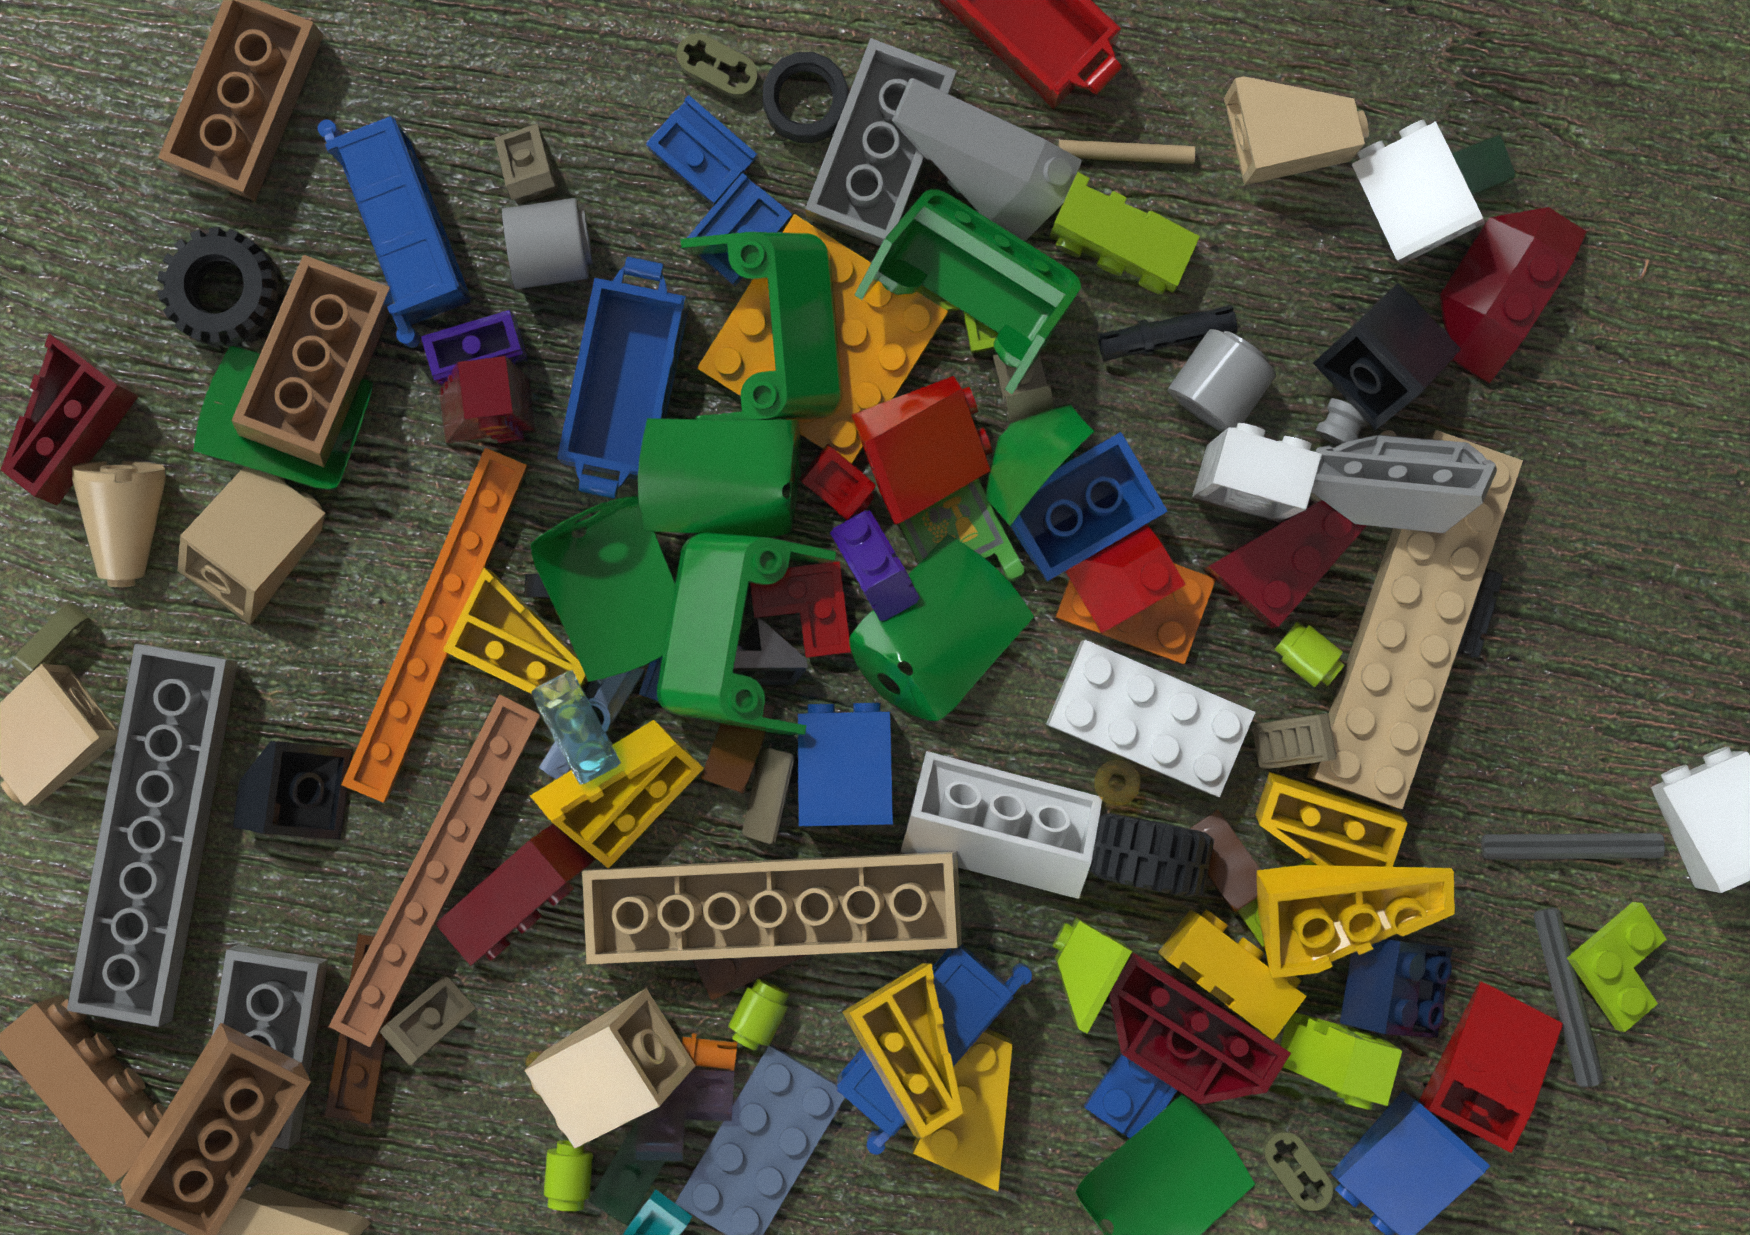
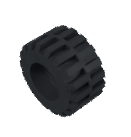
(190, 266)
(1151, 855)

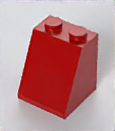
(923, 446)

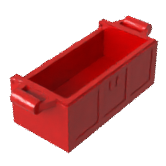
(1045, 41)

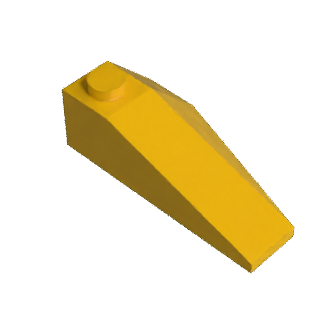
(1331, 911)

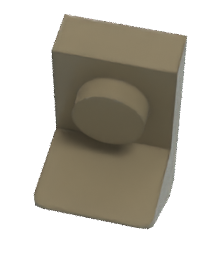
(525, 165)
(1031, 395)
(427, 1020)

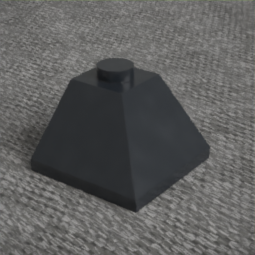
(294, 791)

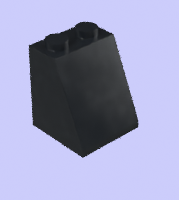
(1387, 356)

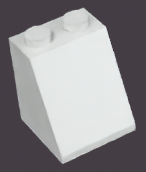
(1417, 191)
(1710, 818)

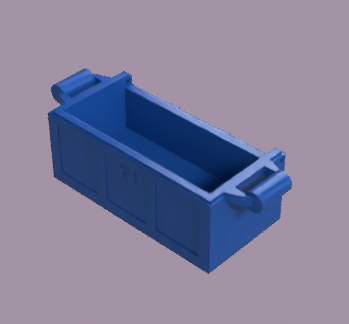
(399, 221)
(621, 375)
(969, 1003)

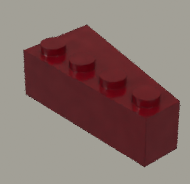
(486, 402)

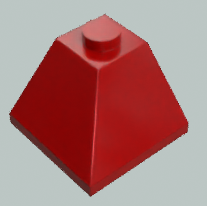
(1125, 578)

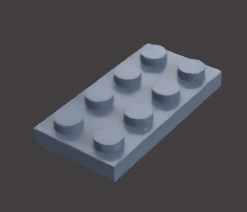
(763, 1147)

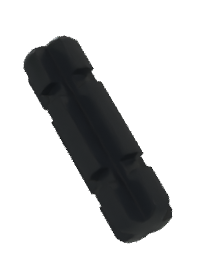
(1480, 615)

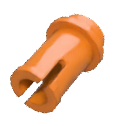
(711, 1052)

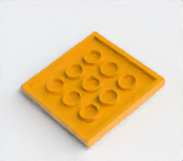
(875, 337)

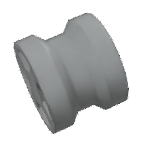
(1342, 423)

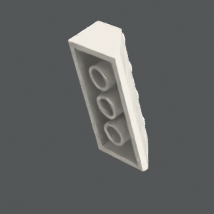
(1004, 824)

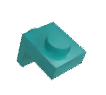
(659, 1217)

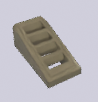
(1290, 742)

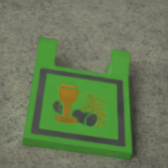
(970, 520)

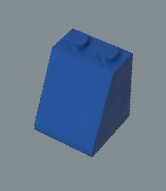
(845, 766)
(1407, 1168)

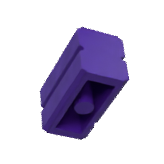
(474, 340)
(875, 565)

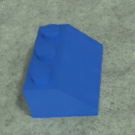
(1087, 507)

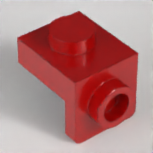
(838, 483)

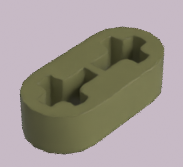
(722, 56)
(51, 639)
(1288, 1175)

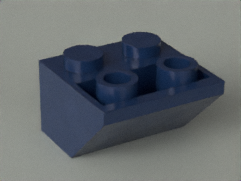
(1397, 988)

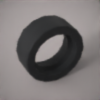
(780, 73)

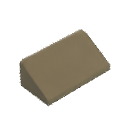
(768, 795)

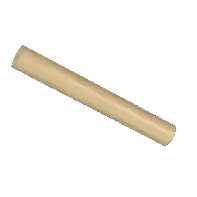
(1129, 151)

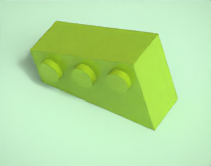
(1123, 237)
(1342, 1058)

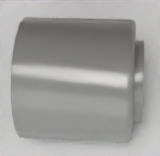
(547, 243)
(1222, 380)

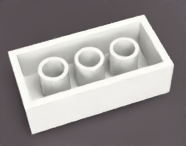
(1257, 473)
(1150, 718)

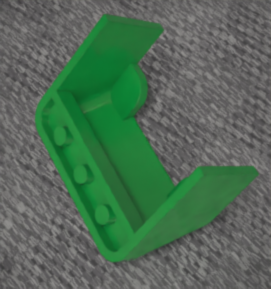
(978, 271)
(801, 319)
(706, 627)

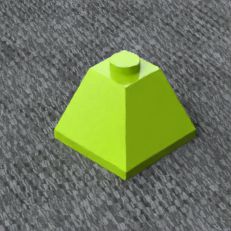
(1088, 968)

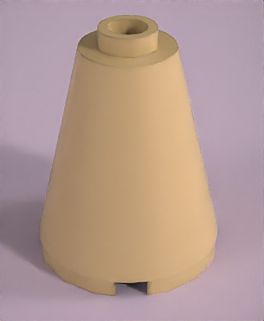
(119, 515)

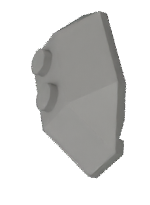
(1403, 481)

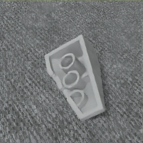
(994, 164)

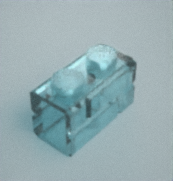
(575, 727)

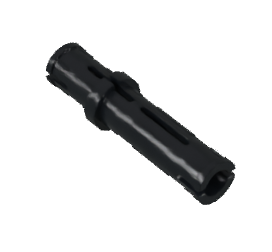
(1157, 335)

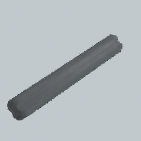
(1572, 846)
(1568, 997)

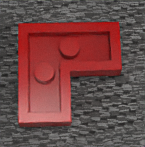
(818, 597)

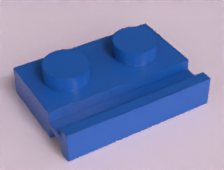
(701, 150)
(740, 210)
(1129, 1096)

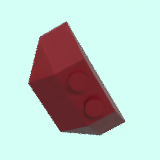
(1506, 285)
(1189, 1037)

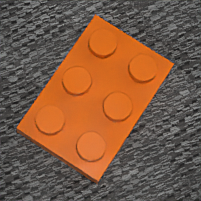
(1160, 629)

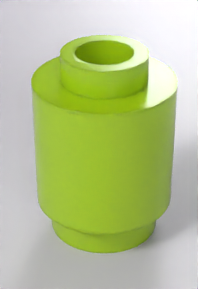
(1310, 655)
(759, 1014)
(567, 1176)

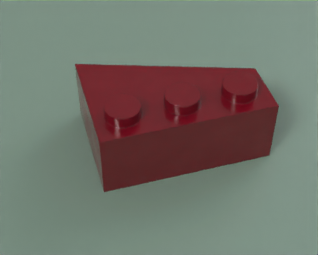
(65, 421)
(1285, 562)
(514, 894)

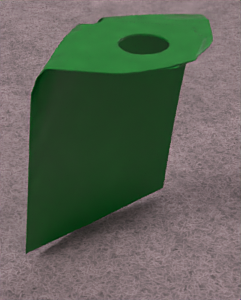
(220, 440)
(1030, 455)
(719, 476)
(608, 587)
(947, 637)
(1167, 1177)

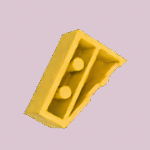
(509, 639)
(625, 801)
(1329, 825)
(1232, 972)
(909, 1050)
(975, 1139)

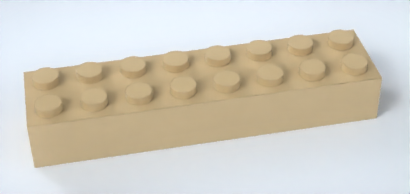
(1410, 645)
(772, 908)

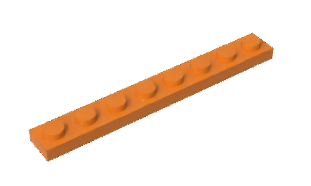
(421, 651)

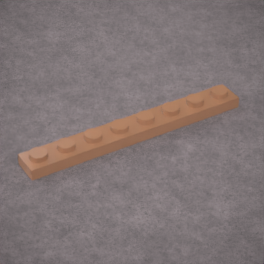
(435, 871)

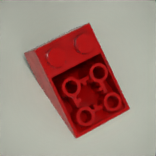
(1493, 1067)

